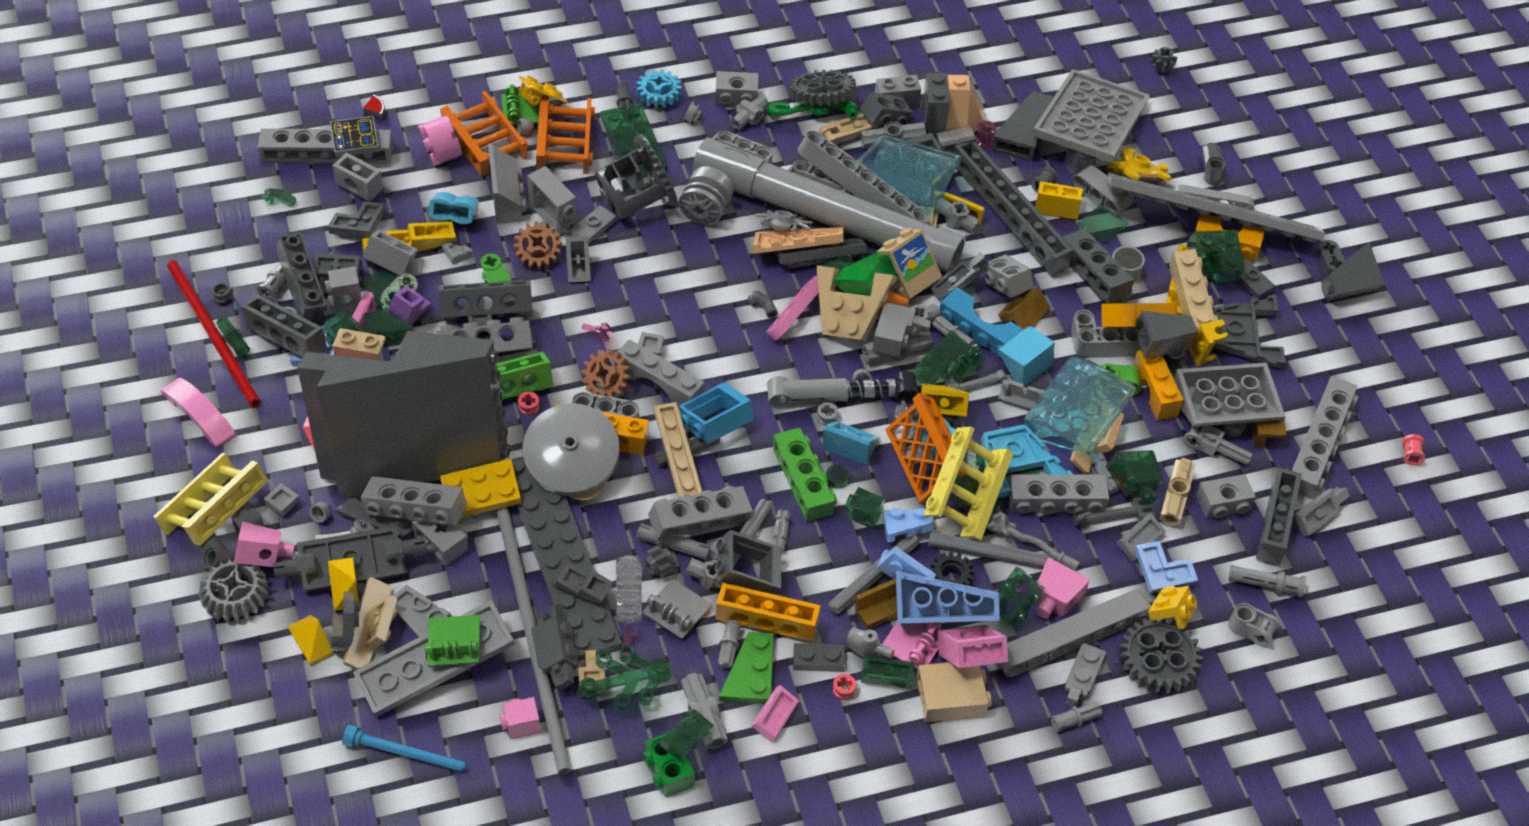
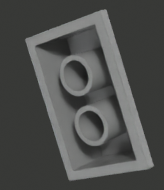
(506, 186)

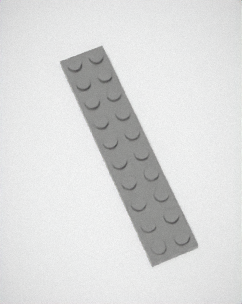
(1221, 209)

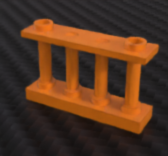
(545, 140)
(471, 147)

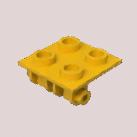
(533, 91)

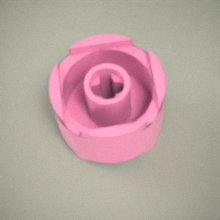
(440, 140)

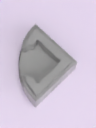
(456, 253)

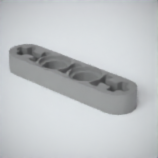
(1239, 200)

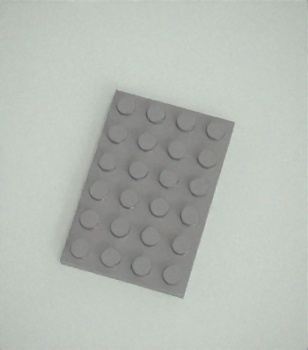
(1091, 115)

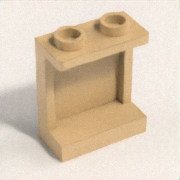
(358, 344)

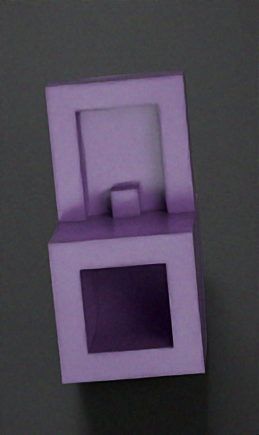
(408, 305)

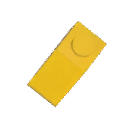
(948, 400)

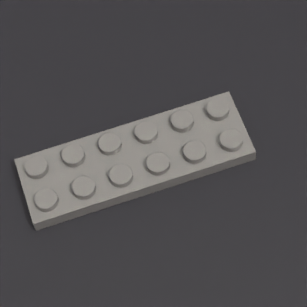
(405, 670)

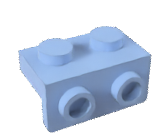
(900, 561)

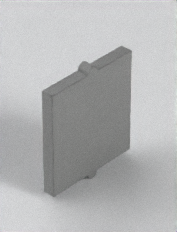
(955, 136)

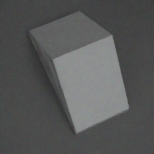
(578, 259)

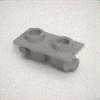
(1018, 394)

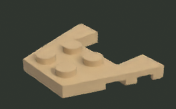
(846, 313)

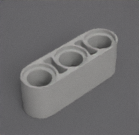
(1099, 191)
(607, 404)

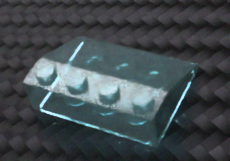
(911, 168)
(1079, 406)

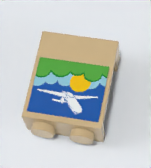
(912, 262)

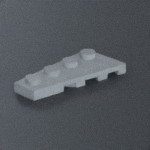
(416, 610)

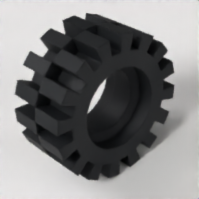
(955, 564)

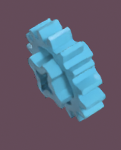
(659, 88)

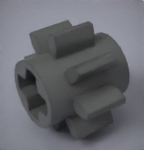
(1164, 59)
(659, 561)

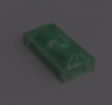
(887, 672)
(686, 734)

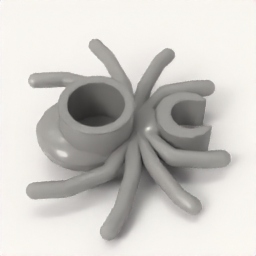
(783, 220)

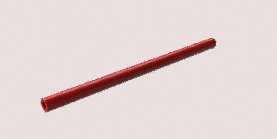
(213, 333)

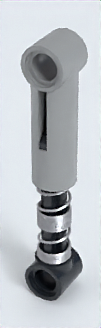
(784, 391)

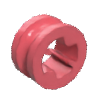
(528, 397)
(849, 681)

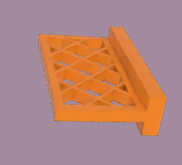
(937, 433)

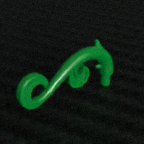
(783, 109)

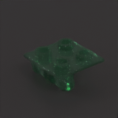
(964, 356)

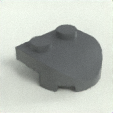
(344, 624)

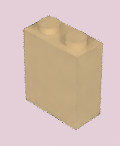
(952, 692)

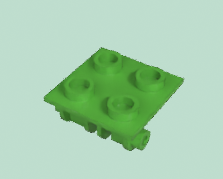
(517, 107)
(453, 640)

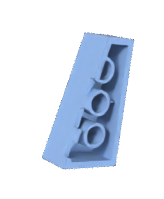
(935, 600)

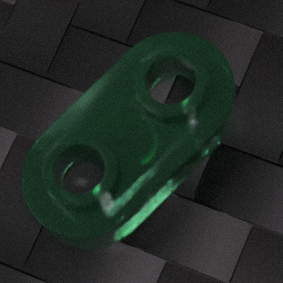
(395, 287)

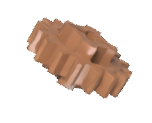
(537, 255)
(598, 368)

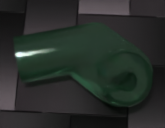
(280, 194)

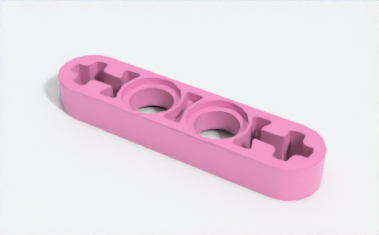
(794, 309)

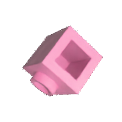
(520, 717)

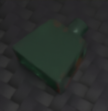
(1136, 474)

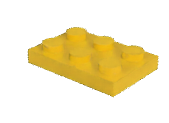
(486, 486)

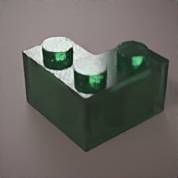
(1222, 250)

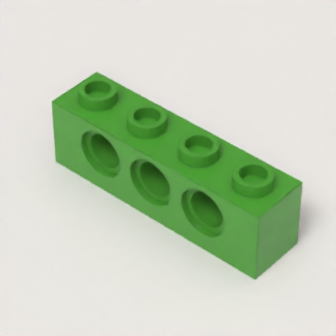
(515, 370)
(804, 474)

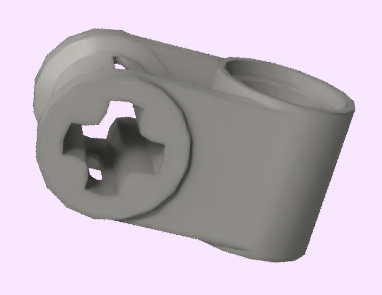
(1254, 624)

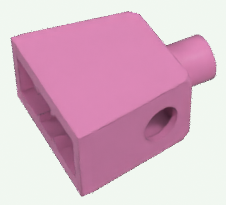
(260, 546)
(1062, 589)

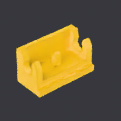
(1058, 200)
(1205, 341)

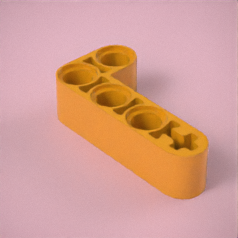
(1127, 313)

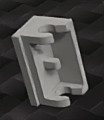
(389, 252)

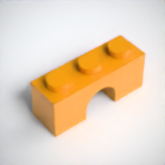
(1249, 237)
(1164, 393)

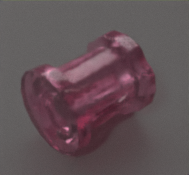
(985, 131)

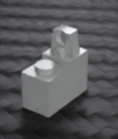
(895, 328)

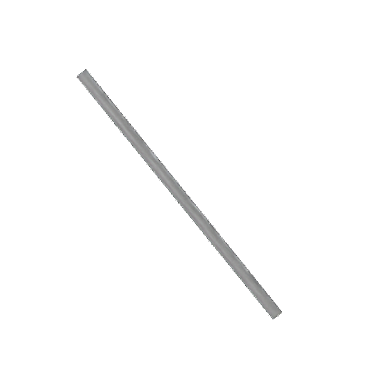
(528, 621)

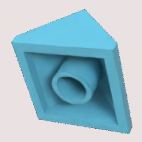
(1027, 355)
(849, 442)

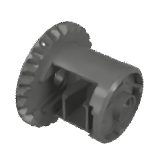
(630, 178)

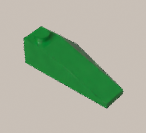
(860, 275)

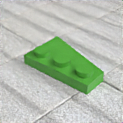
(752, 671)

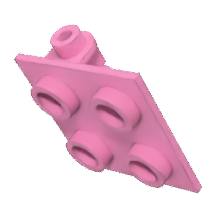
(914, 642)

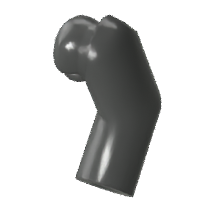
(767, 303)

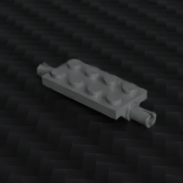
(374, 552)

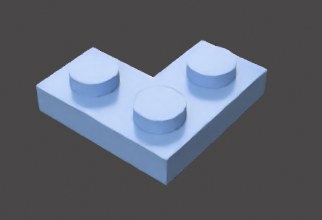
(1161, 574)

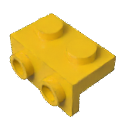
(1174, 603)

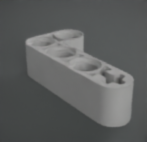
(1101, 341)

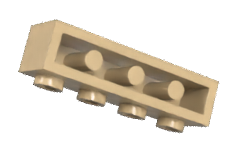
(1192, 287)

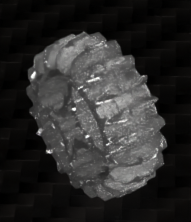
(629, 589)

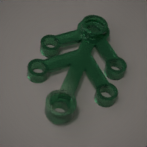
(626, 677)

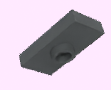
(1255, 281)

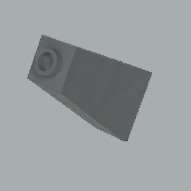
(1015, 135)

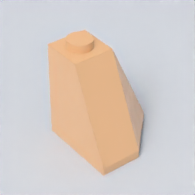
(965, 104)

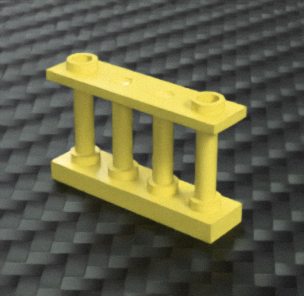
(988, 489)
(220, 507)

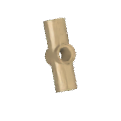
(1177, 492)

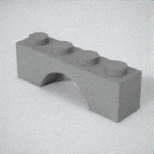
(673, 380)

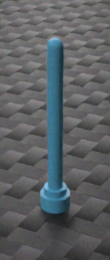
(355, 737)

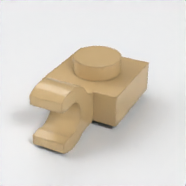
(591, 669)

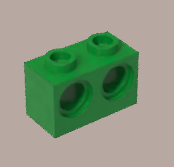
(668, 765)

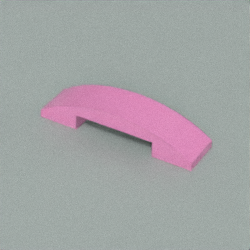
(200, 410)

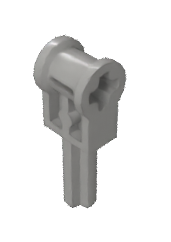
(1210, 440)

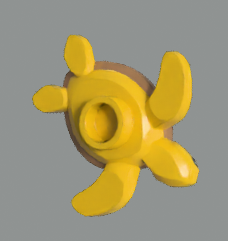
(1138, 167)

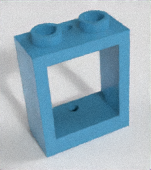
(737, 413)

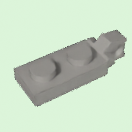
(1320, 510)
(1083, 673)

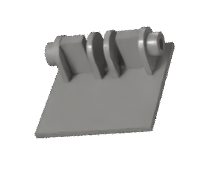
(676, 608)

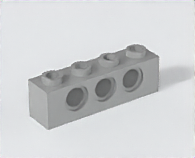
(517, 325)
(1067, 486)
(414, 500)
(668, 525)

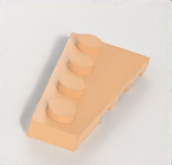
(775, 240)

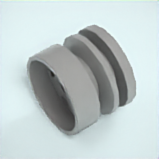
(706, 195)

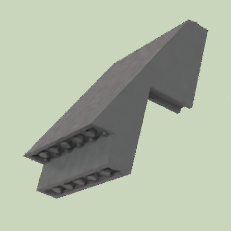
(407, 417)

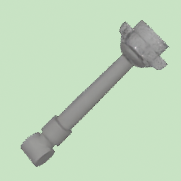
(992, 378)

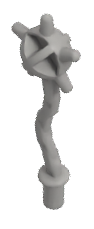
(1000, 523)

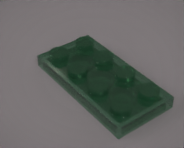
(624, 125)

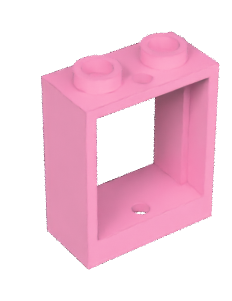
(977, 647)

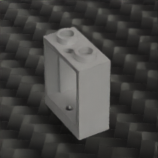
(552, 200)

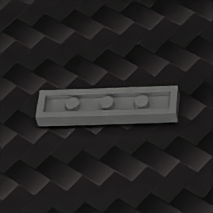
(849, 247)

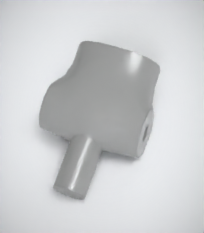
(867, 643)

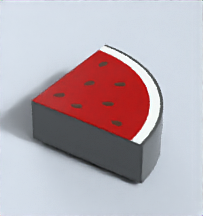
(375, 107)

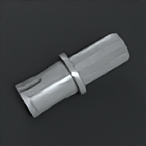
(945, 327)
(729, 644)
(1075, 716)

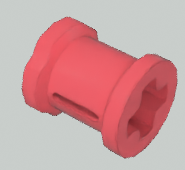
(1413, 449)

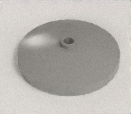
(572, 468)

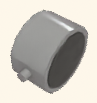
(1130, 260)

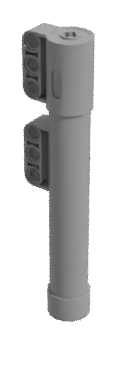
(816, 196)

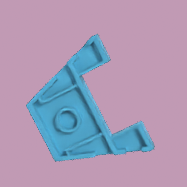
(1027, 451)

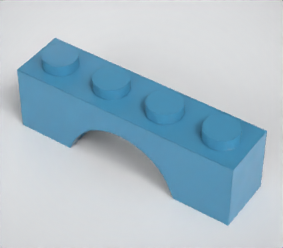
(959, 311)

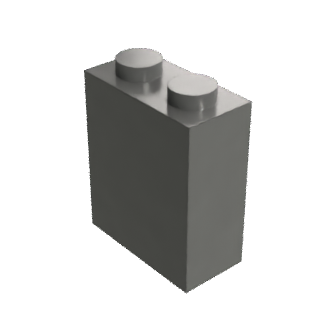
(935, 103)

